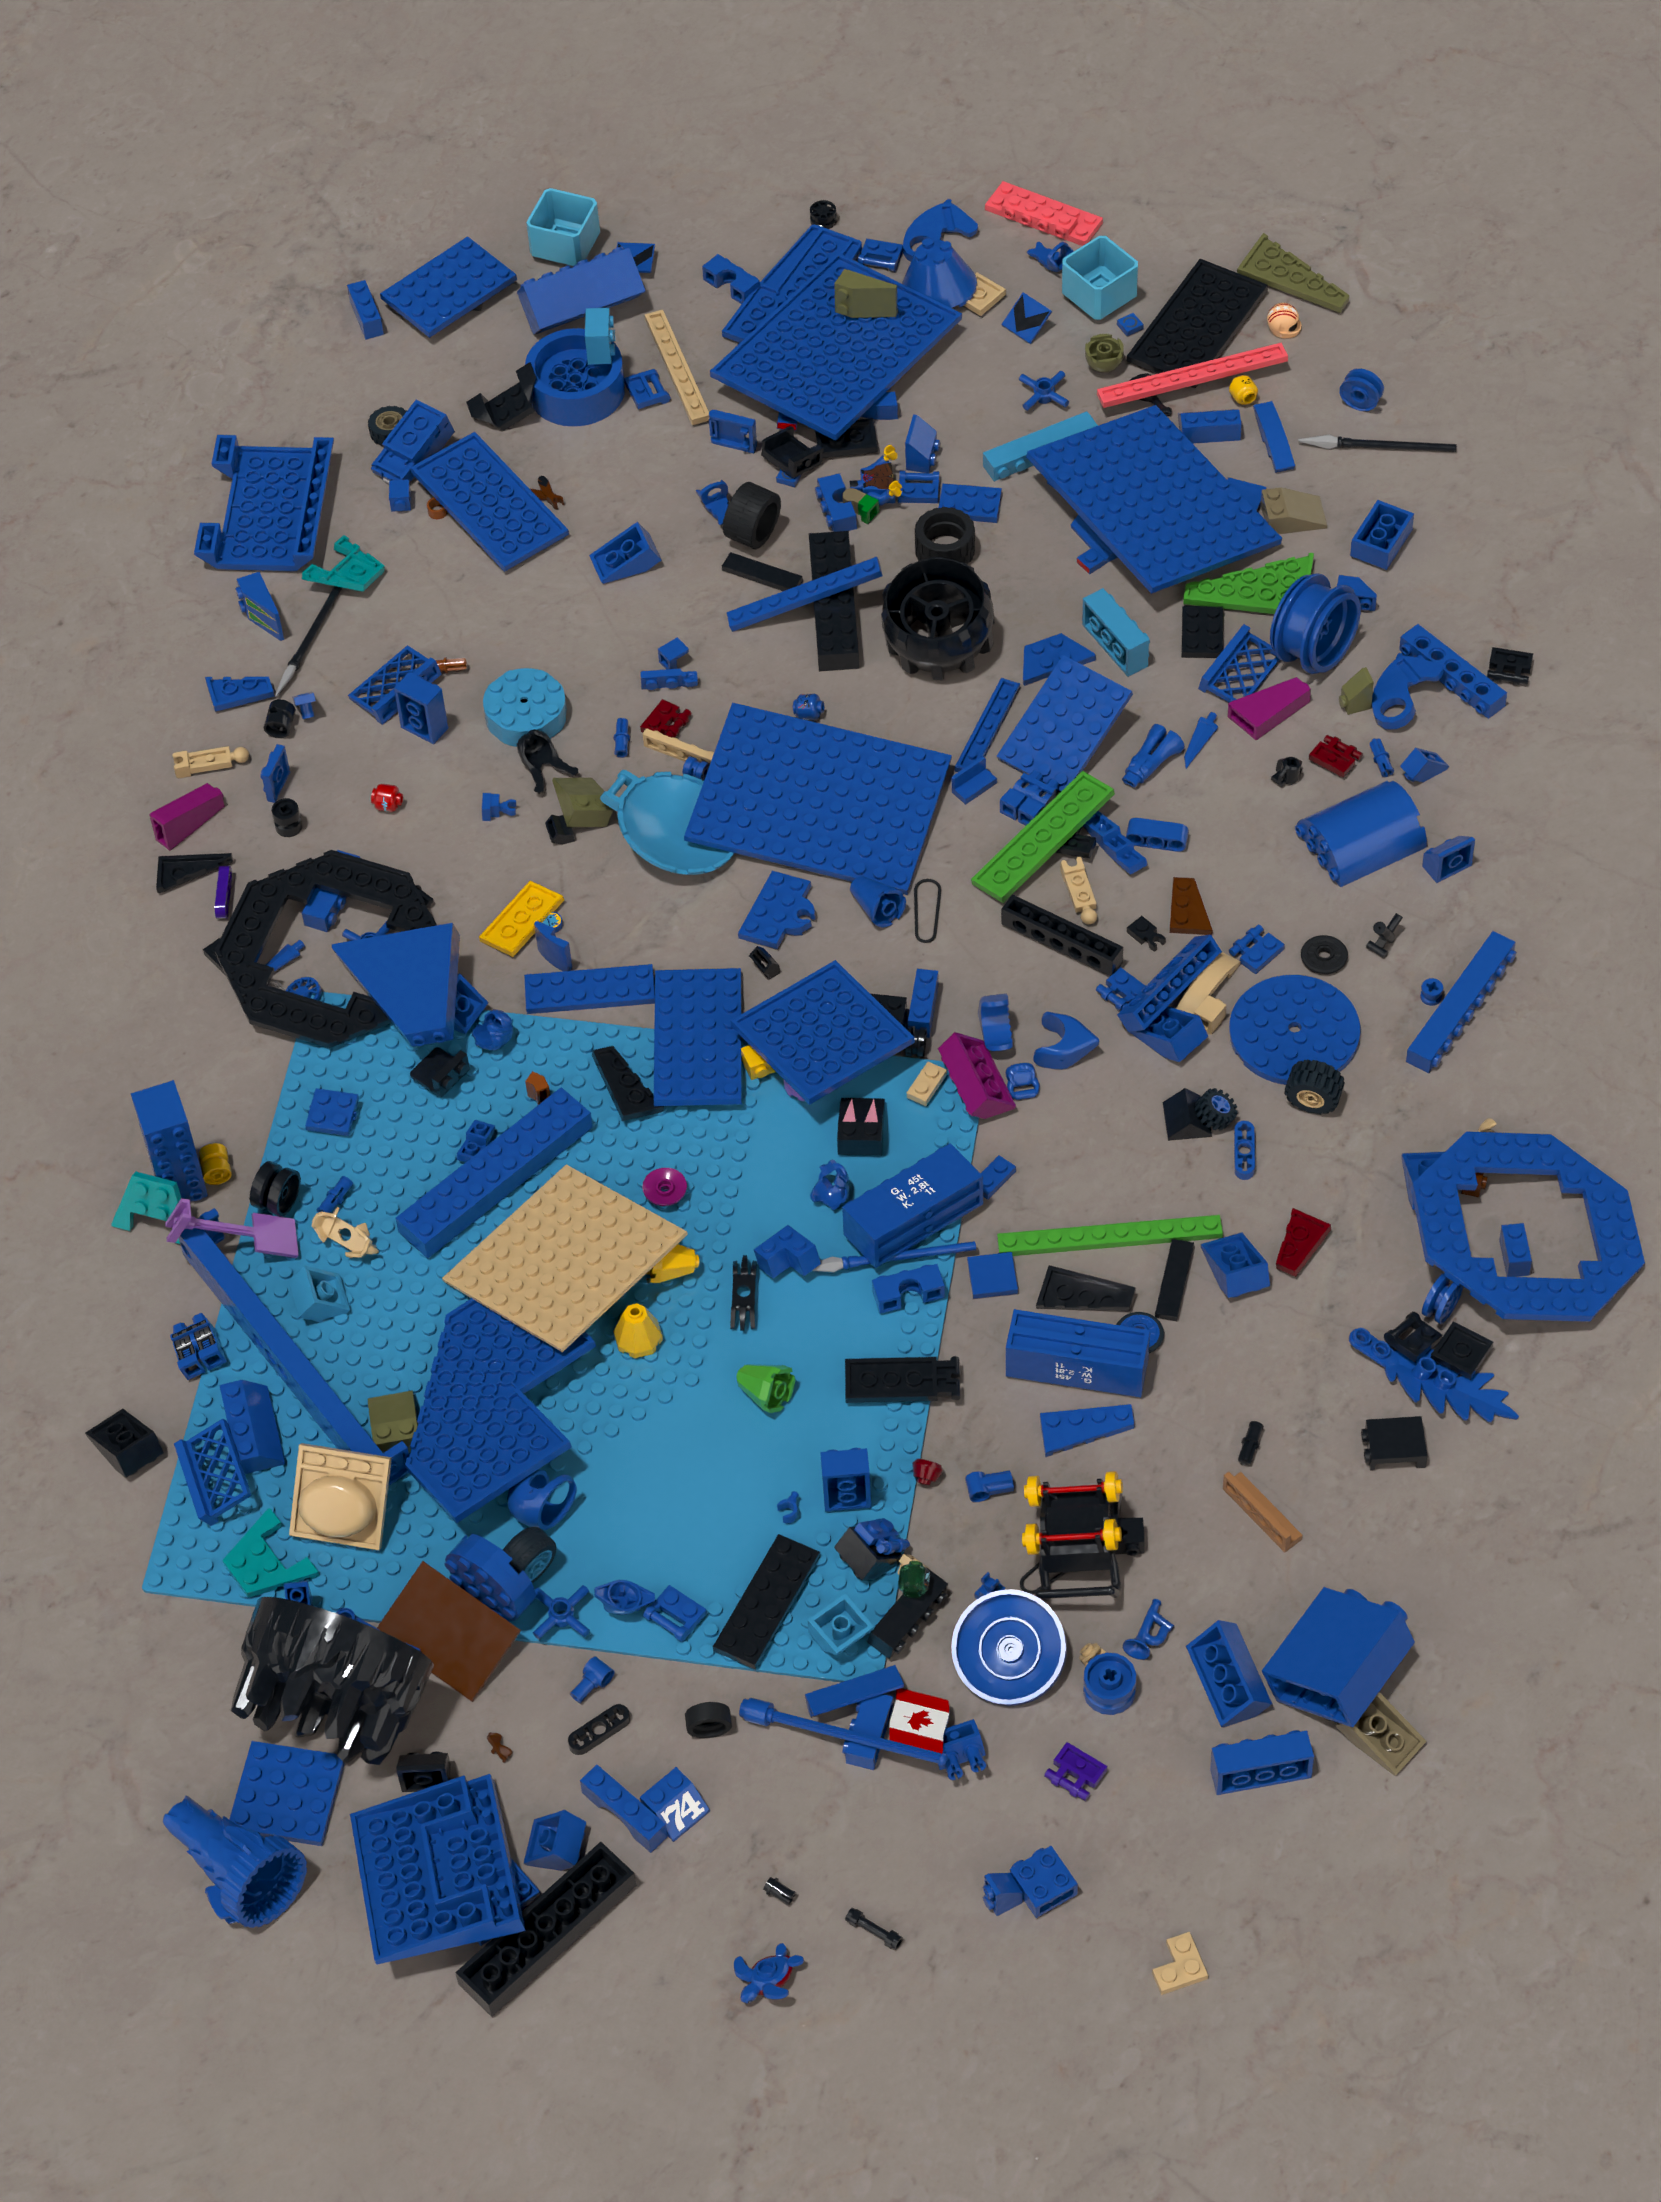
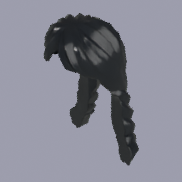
(537, 749)

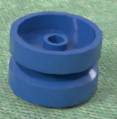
(1109, 1683)

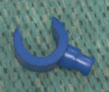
(789, 1503)

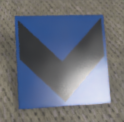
(642, 255)
(1026, 317)

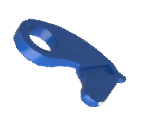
(935, 221)
(1394, 688)

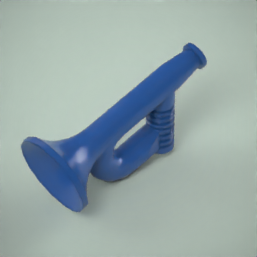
(1137, 1647)

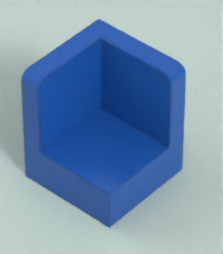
(671, 652)

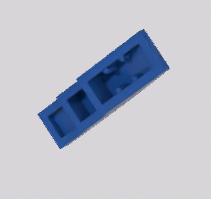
(1274, 436)
(1114, 843)

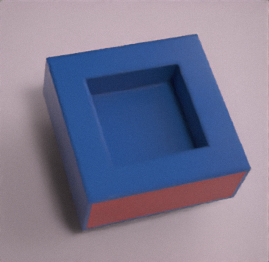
(785, 421)
(1090, 561)

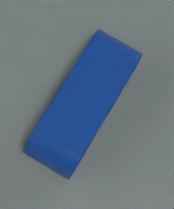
(1157, 834)

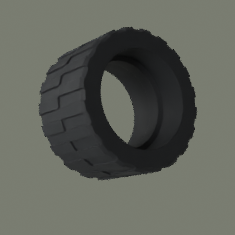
(751, 515)
(945, 522)

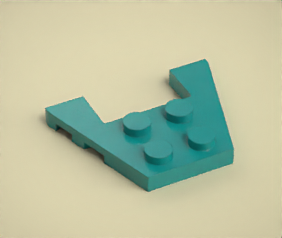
(354, 572)
(148, 1197)
(257, 1567)

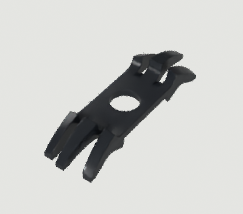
(745, 1303)

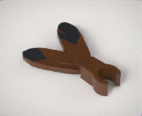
(546, 493)

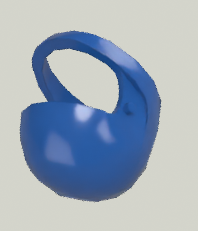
(529, 1500)

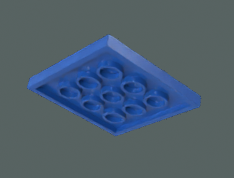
(287, 1792)

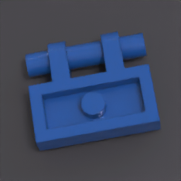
(1259, 955)
(1122, 984)
(882, 1535)

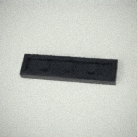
(761, 572)
(1174, 1280)

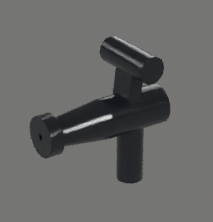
(1385, 935)

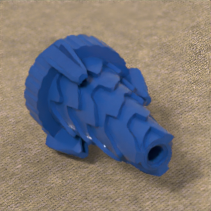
(251, 1873)

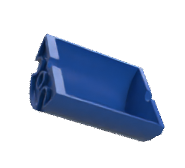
(1364, 832)

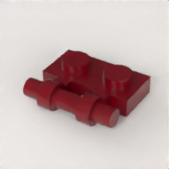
(663, 716)
(1333, 759)

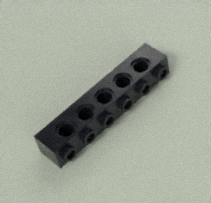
(1062, 935)

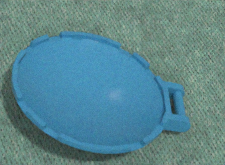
(655, 819)

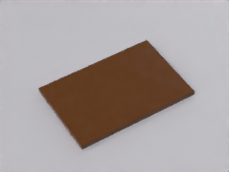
(450, 1629)

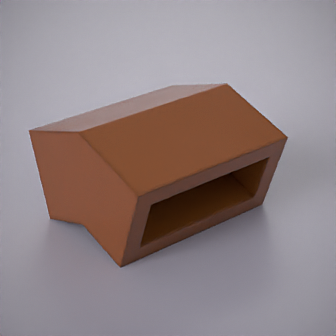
(537, 1087)

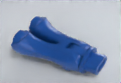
(1152, 754)

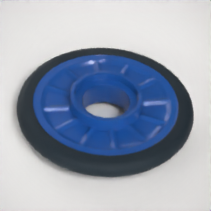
(1145, 1321)

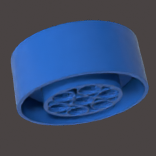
(567, 387)

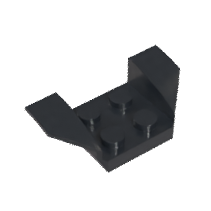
(508, 406)

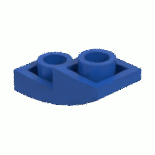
(477, 1138)

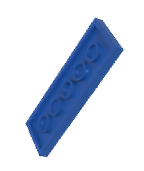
(589, 989)

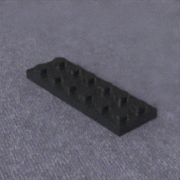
(766, 1601)

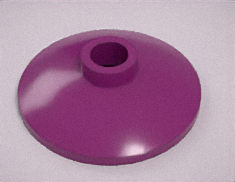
(661, 1180)

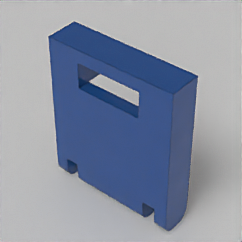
(731, 431)

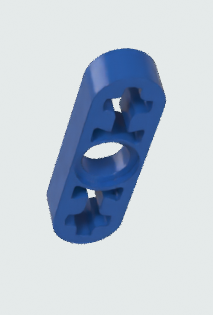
(1249, 1142)

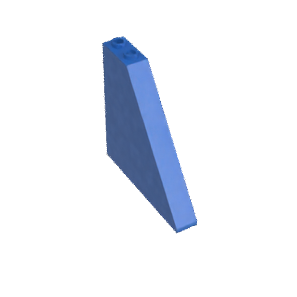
(409, 978)

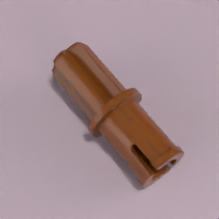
(452, 664)

